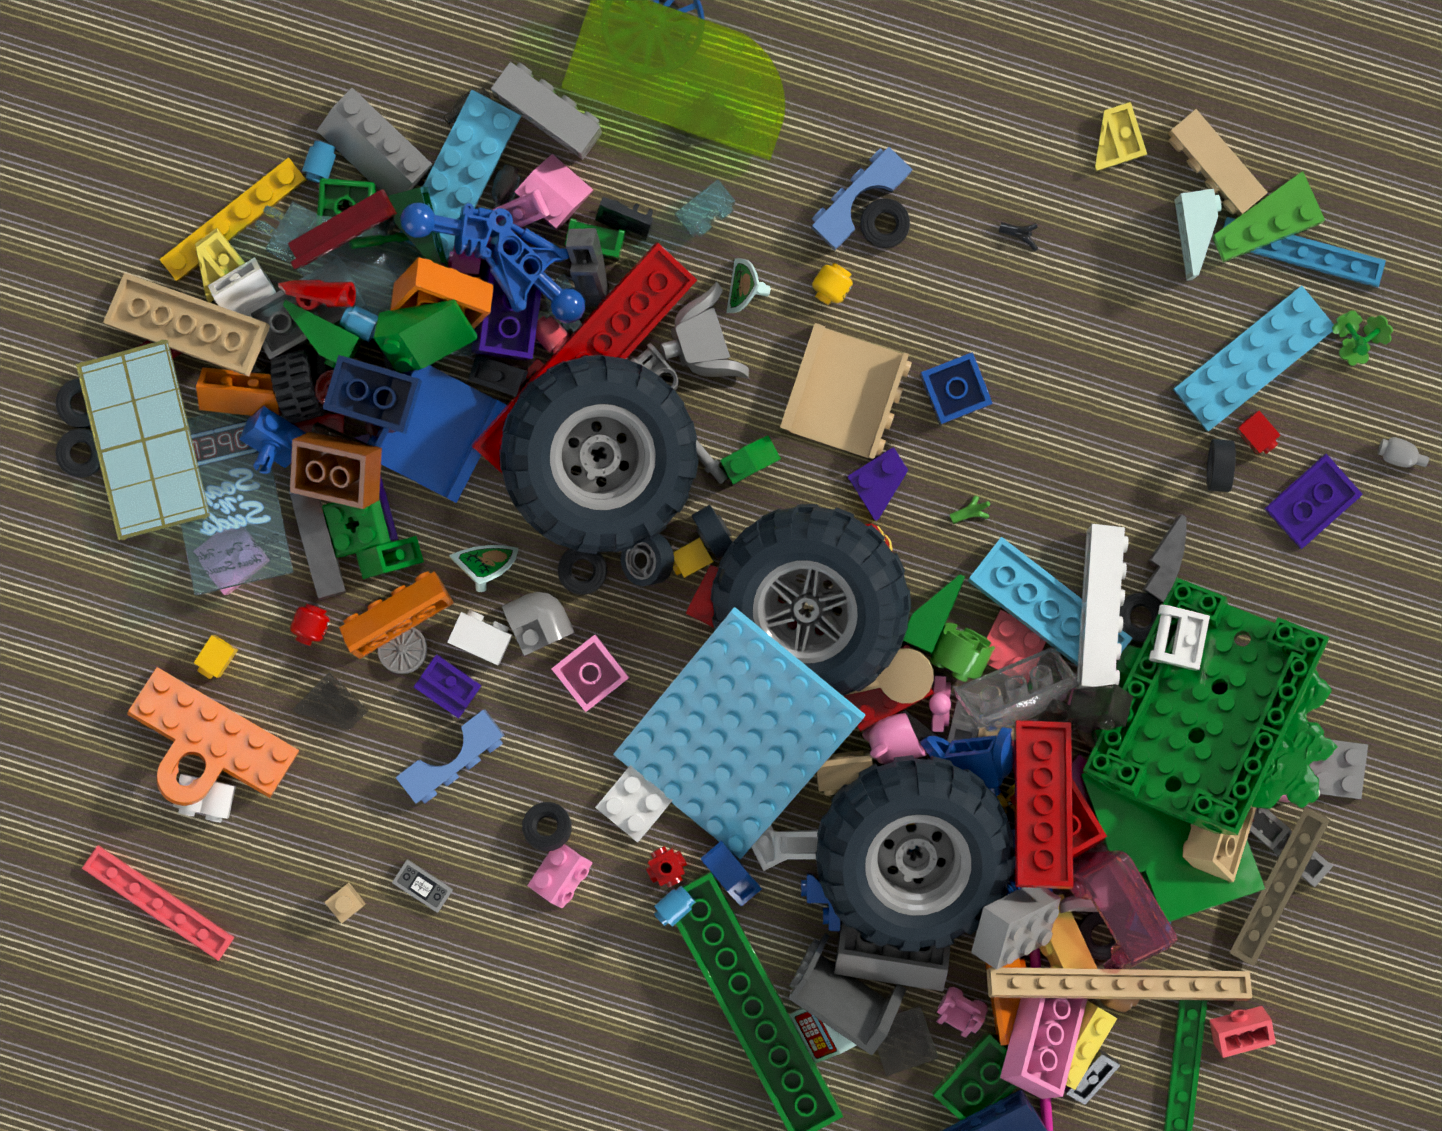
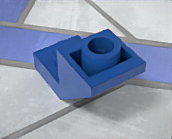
(731, 873)
(813, 891)

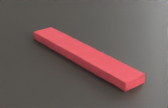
(158, 902)

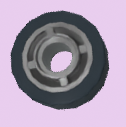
(648, 561)

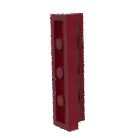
(341, 229)

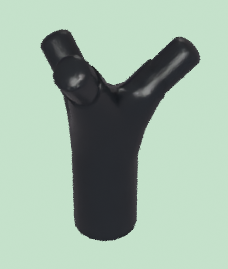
(1020, 232)

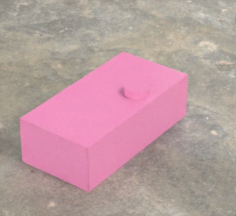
(1043, 1045)

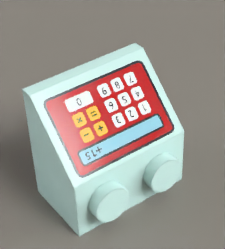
(819, 1038)

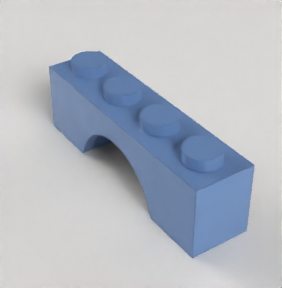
(884, 173)
(478, 735)

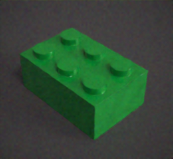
(975, 1079)

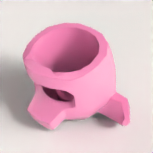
(893, 738)

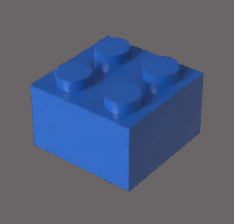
(956, 388)

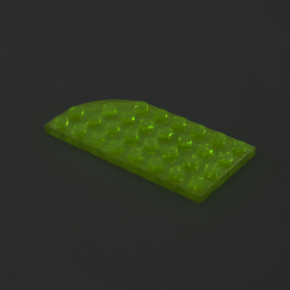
(679, 73)

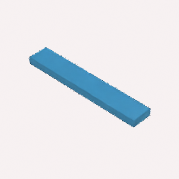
(1324, 258)

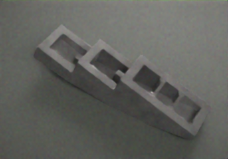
(318, 546)

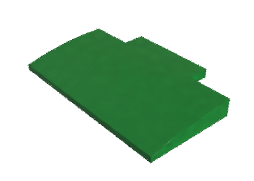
(1156, 848)

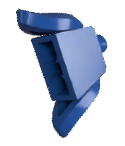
(986, 756)

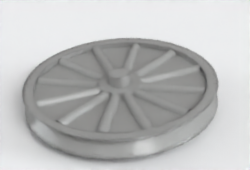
(404, 652)

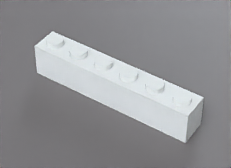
(1101, 606)

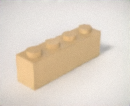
(1217, 163)

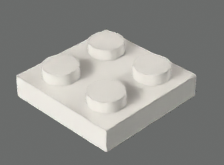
(633, 803)

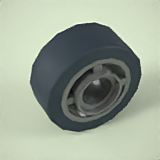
(712, 531)

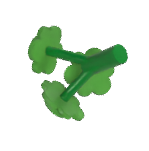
(1356, 348)

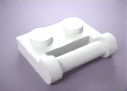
(1188, 639)

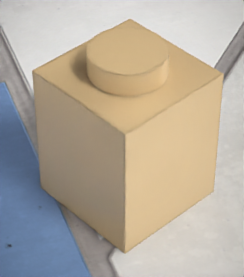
(345, 903)

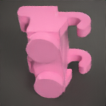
(961, 1012)

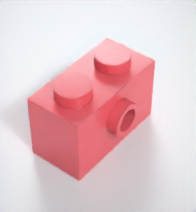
(1242, 1031)

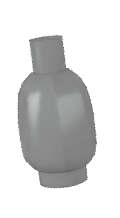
(1401, 453)

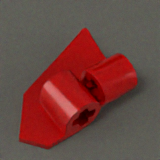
(313, 293)

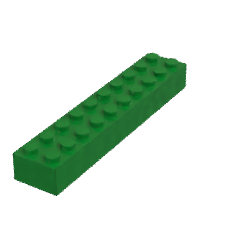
(755, 1009)

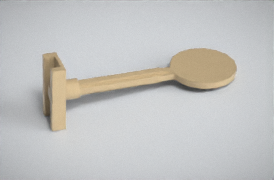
(906, 678)

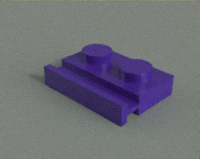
(447, 686)

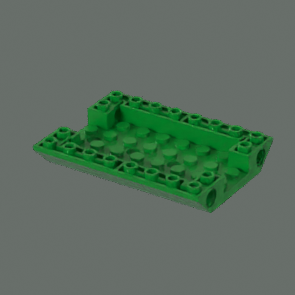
(1239, 726)

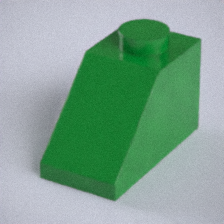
(750, 460)
(389, 557)

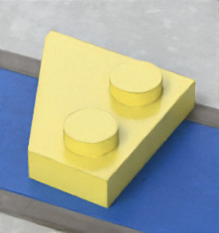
(1119, 138)
(215, 259)

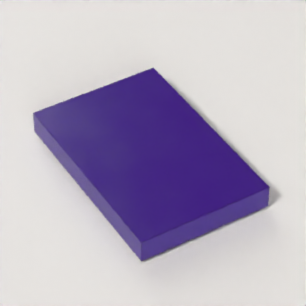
(1313, 501)

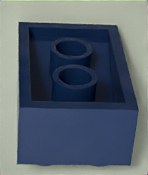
(372, 394)

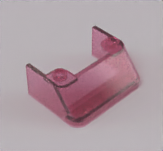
(1124, 905)

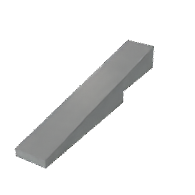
(1275, 836)

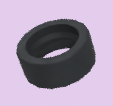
(1221, 465)

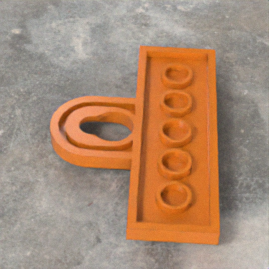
(211, 732)

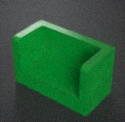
(610, 240)

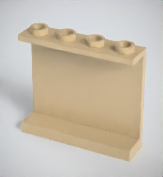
(845, 392)

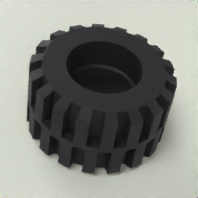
(294, 386)

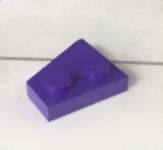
(879, 481)

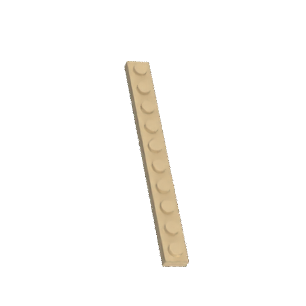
(1119, 984)

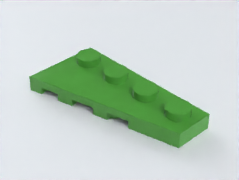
(1276, 217)

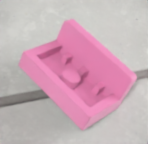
(560, 875)

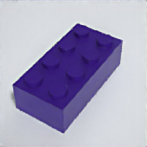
(503, 330)

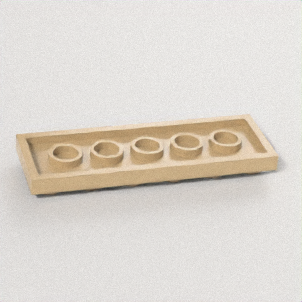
(187, 324)

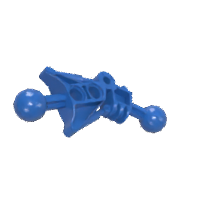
(472, 235)

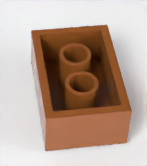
(335, 470)

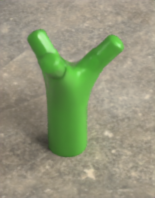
(970, 511)

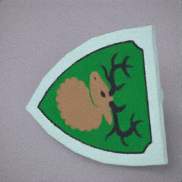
(744, 286)
(485, 562)

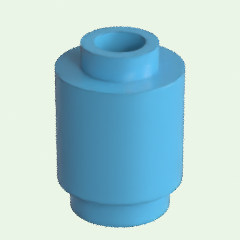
(319, 161)
(359, 322)
(674, 906)

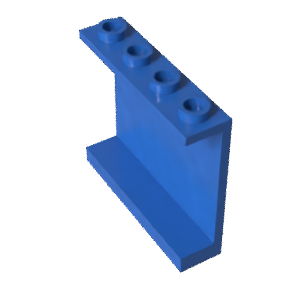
(440, 433)

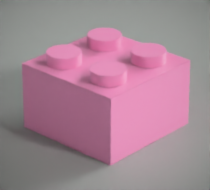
(590, 673)

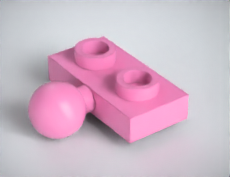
(940, 703)

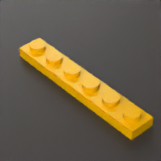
(236, 216)

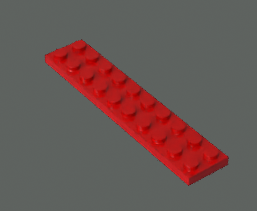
(612, 327)

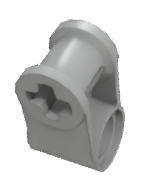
(656, 364)

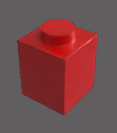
(1258, 433)

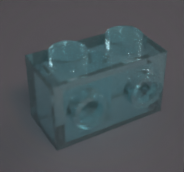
(705, 208)

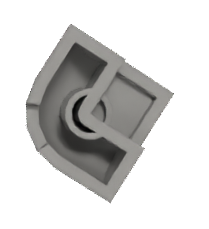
(537, 621)

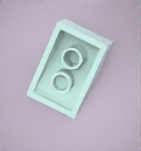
(1196, 221)

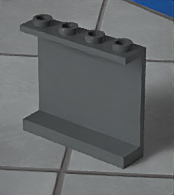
(843, 1000)

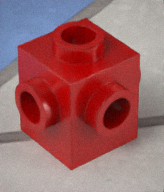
(669, 856)

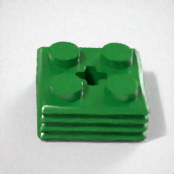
(335, 192)
(350, 540)

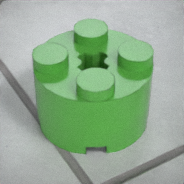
(961, 652)

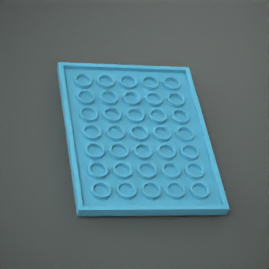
(739, 733)

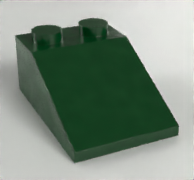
(430, 245)

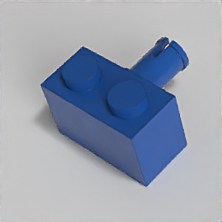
(271, 438)

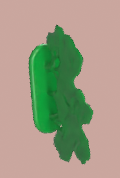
(1300, 746)

